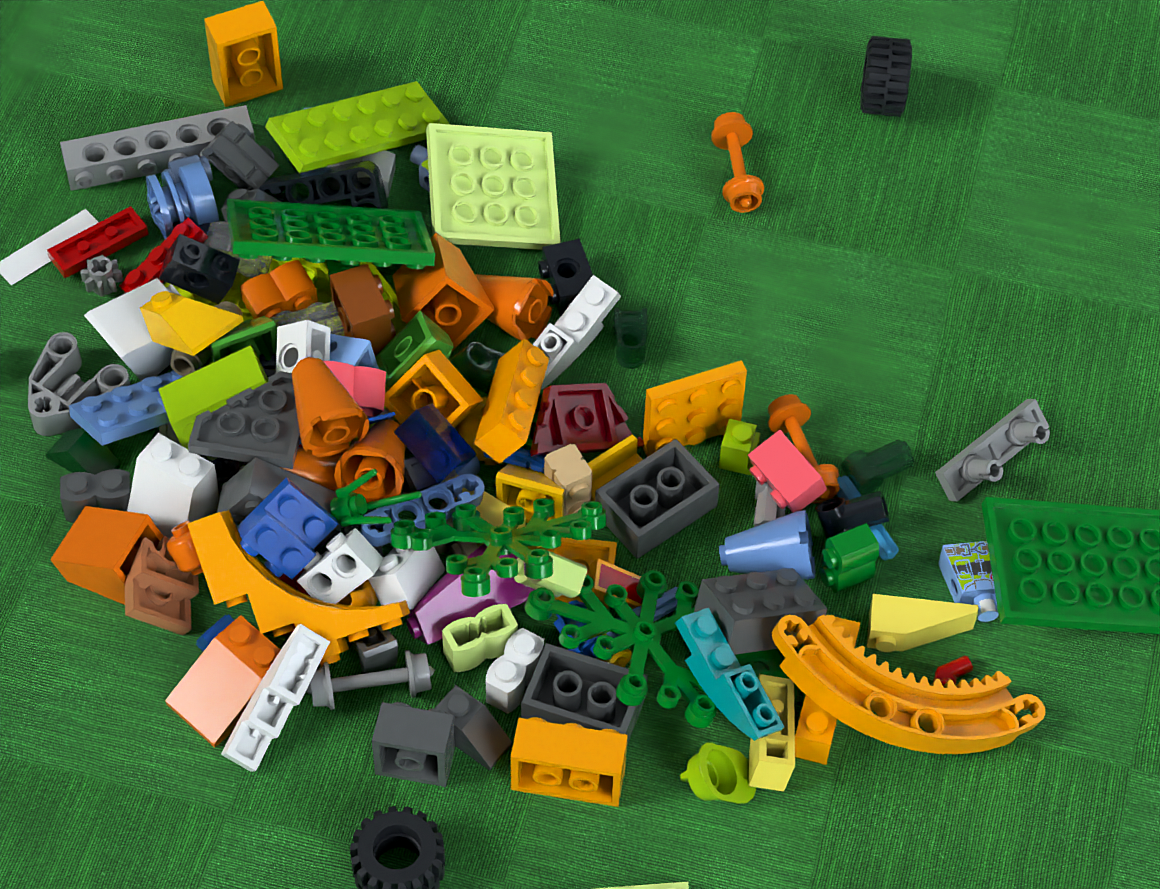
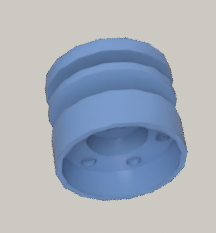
(178, 201)

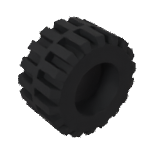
(886, 76)
(394, 831)

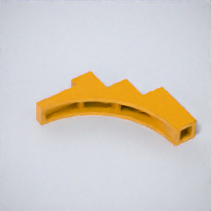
(275, 604)

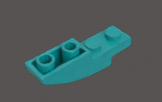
(728, 685)

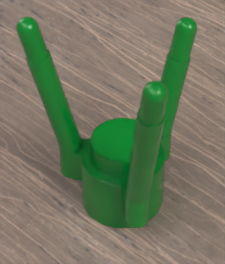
(350, 506)

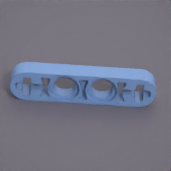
(447, 491)

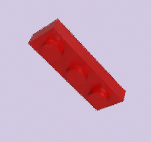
(97, 240)
(152, 265)

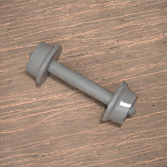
(416, 673)

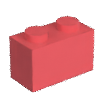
(786, 472)

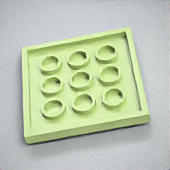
(492, 186)

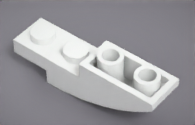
(576, 327)

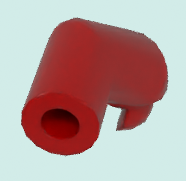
(953, 670)

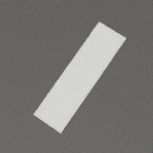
(35, 253)

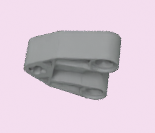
(56, 385)

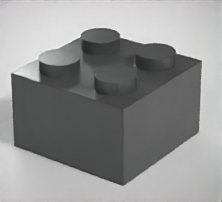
(413, 743)

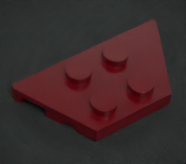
(581, 417)

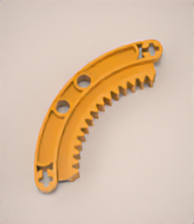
(850, 686)

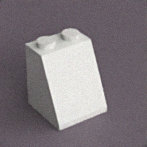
(126, 331)
(173, 485)

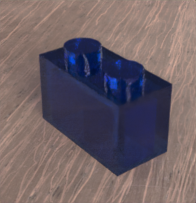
(435, 443)

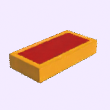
(606, 574)

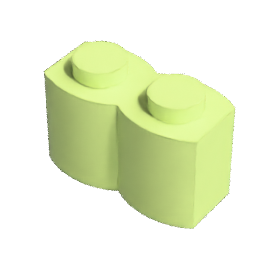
(566, 577)
(473, 639)

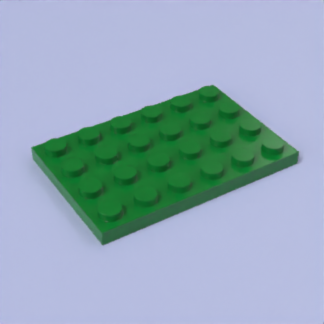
(329, 233)
(1074, 564)

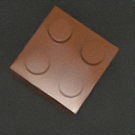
(362, 306)

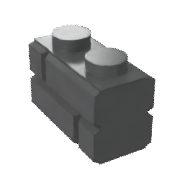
(240, 157)

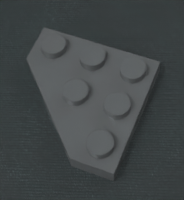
(252, 425)

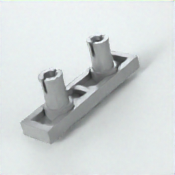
(992, 449)

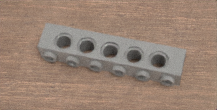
(144, 148)

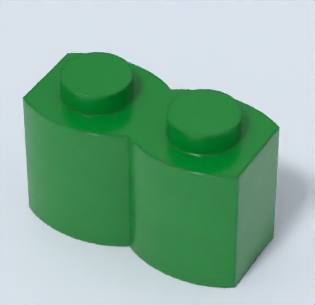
(849, 558)

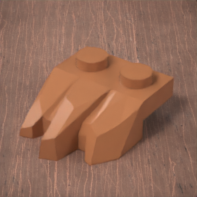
(159, 590)

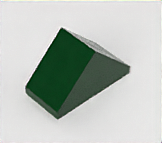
(82, 453)

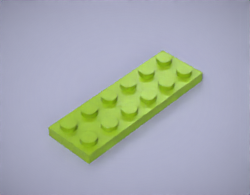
(355, 126)

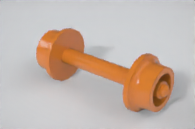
(744, 190)
(788, 415)

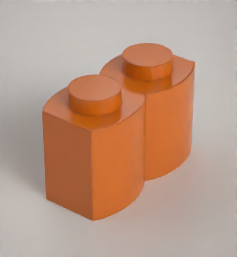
(280, 290)

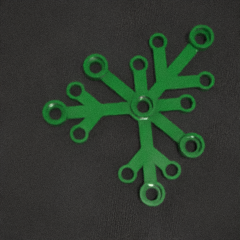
(500, 540)
(635, 633)

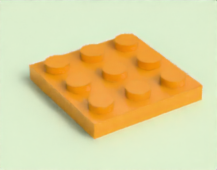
(693, 407)

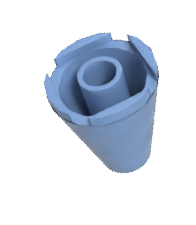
(771, 547)

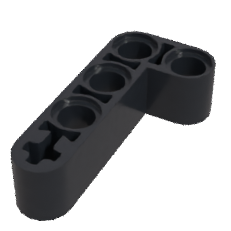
(320, 191)

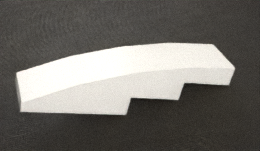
(275, 697)

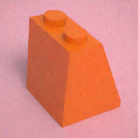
(444, 292)
(102, 549)

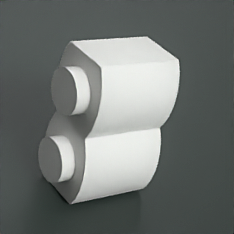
(513, 671)

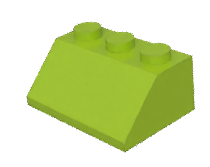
(209, 389)

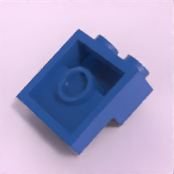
(286, 529)

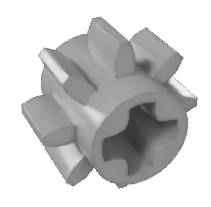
(101, 275)

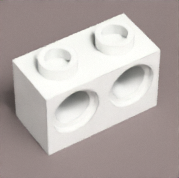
(343, 572)

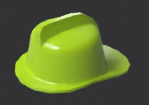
(719, 774)

